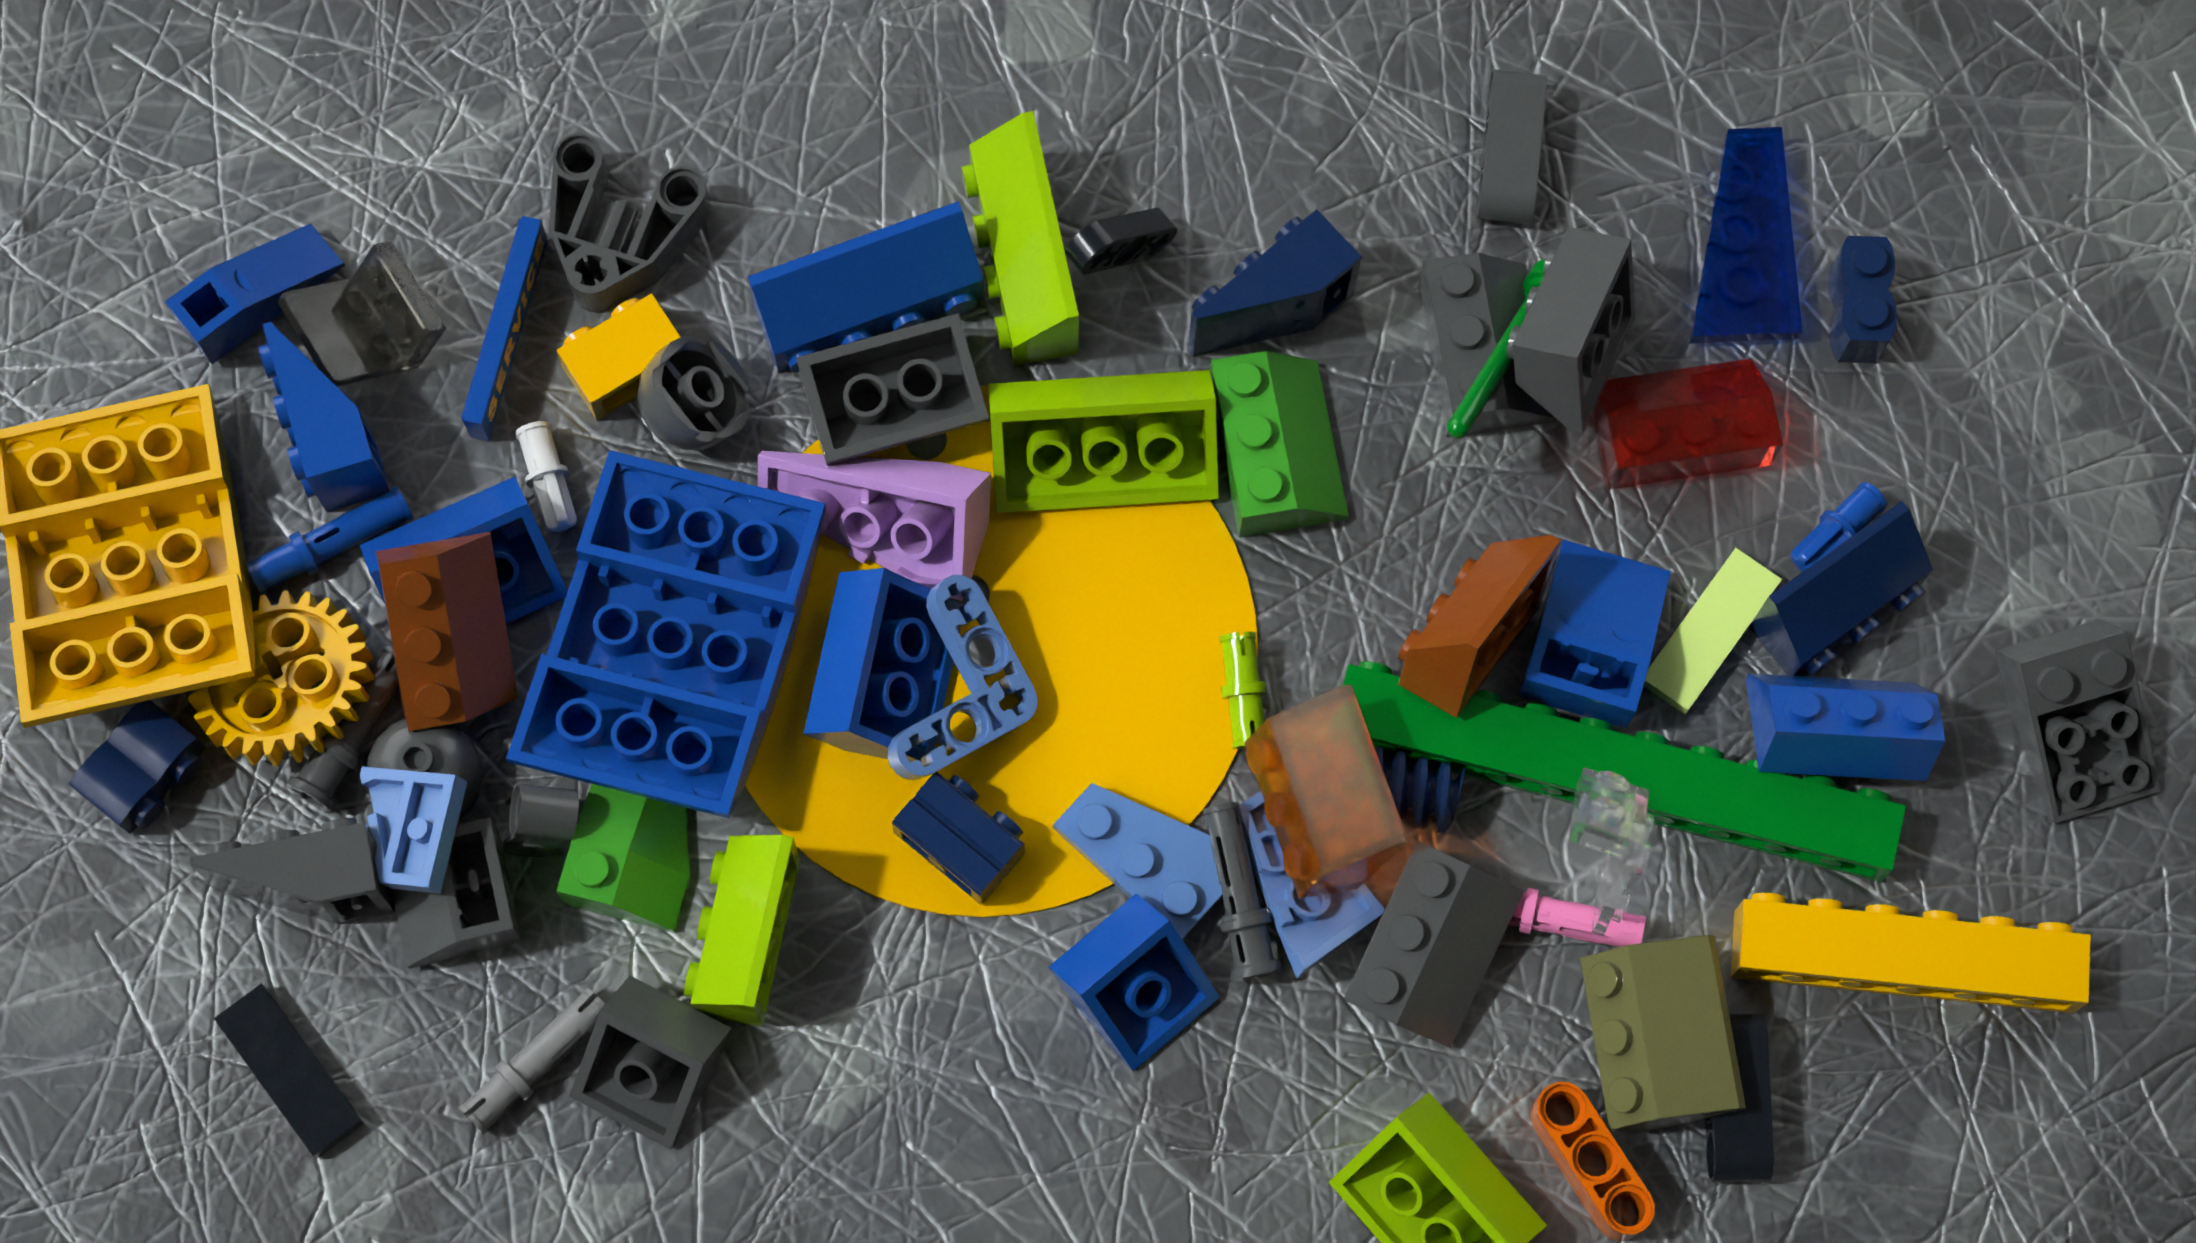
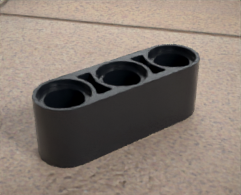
(1742, 1140)

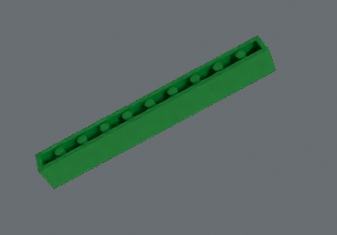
(1687, 788)

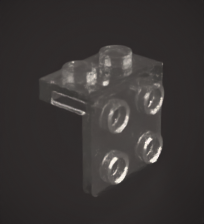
(1613, 820)

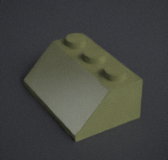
(1662, 1033)

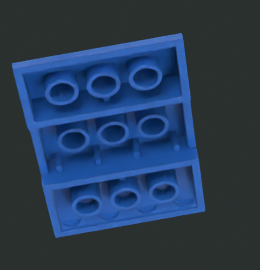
(671, 635)

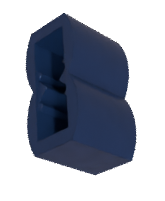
(1862, 300)
(138, 766)

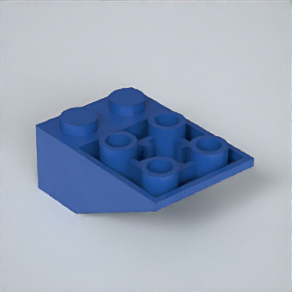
(328, 434)
(1595, 634)

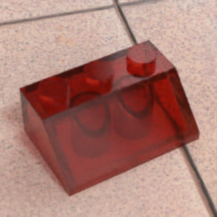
(1686, 423)

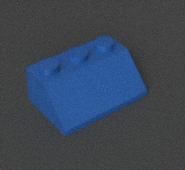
(522, 558)
(878, 665)
(1844, 727)

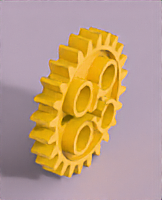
(285, 682)

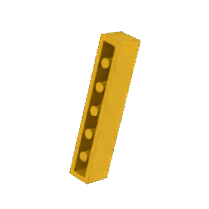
(1911, 954)

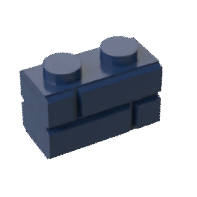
(960, 836)

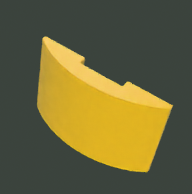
(123, 556)

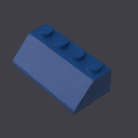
(868, 286)

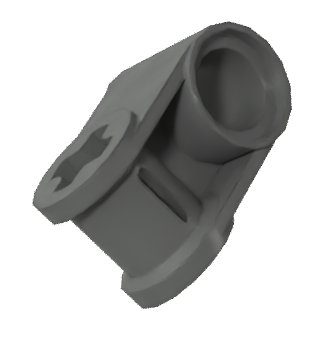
(540, 819)

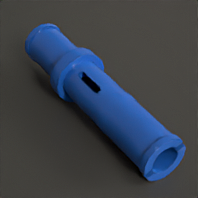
(329, 540)

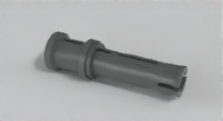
(327, 769)
(1244, 917)

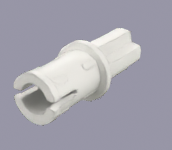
(547, 476)

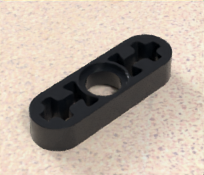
(1120, 240)

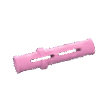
(1573, 920)

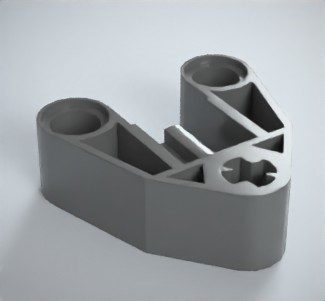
(658, 240)

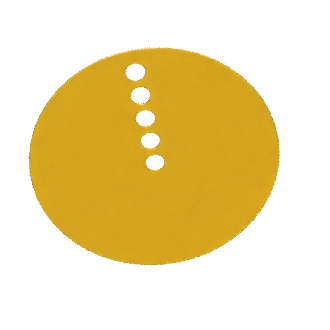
(1128, 670)

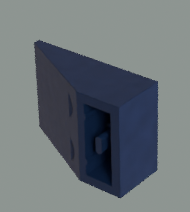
(1278, 292)

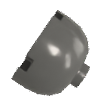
(693, 394)
(432, 750)

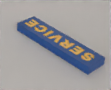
(504, 328)

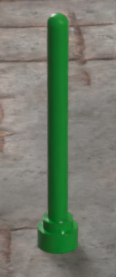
(1493, 369)

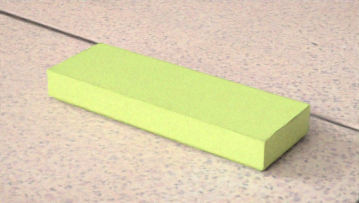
(1710, 631)

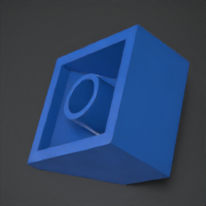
(1135, 981)

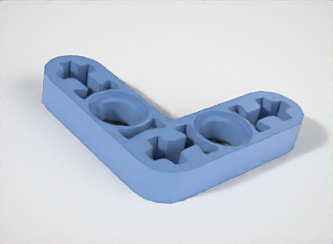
(983, 702)

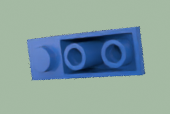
(244, 292)

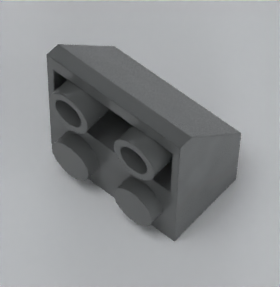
(473, 907)

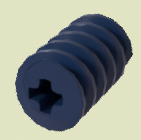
(1421, 792)

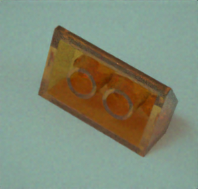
(1325, 793)

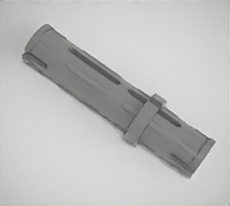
(532, 1062)

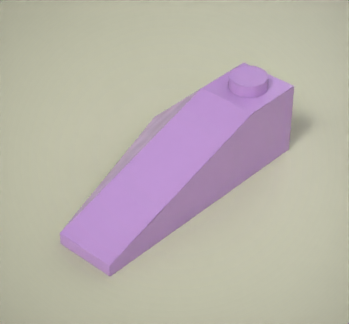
(896, 512)

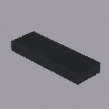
(289, 1071)

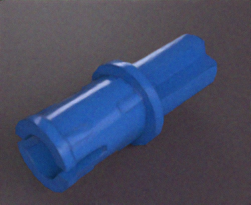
(1839, 525)

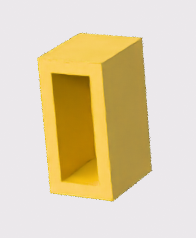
(610, 357)

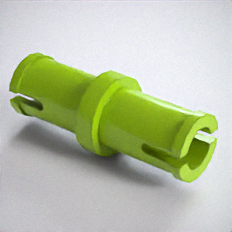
(1242, 685)

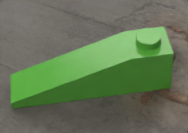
(628, 859)

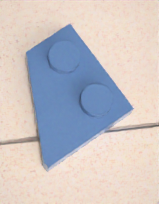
(413, 825)

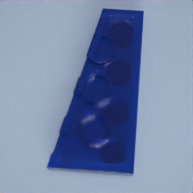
(1749, 253)

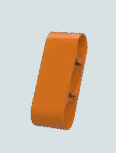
(1591, 1132)

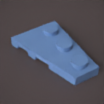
(1145, 854)
(1310, 925)

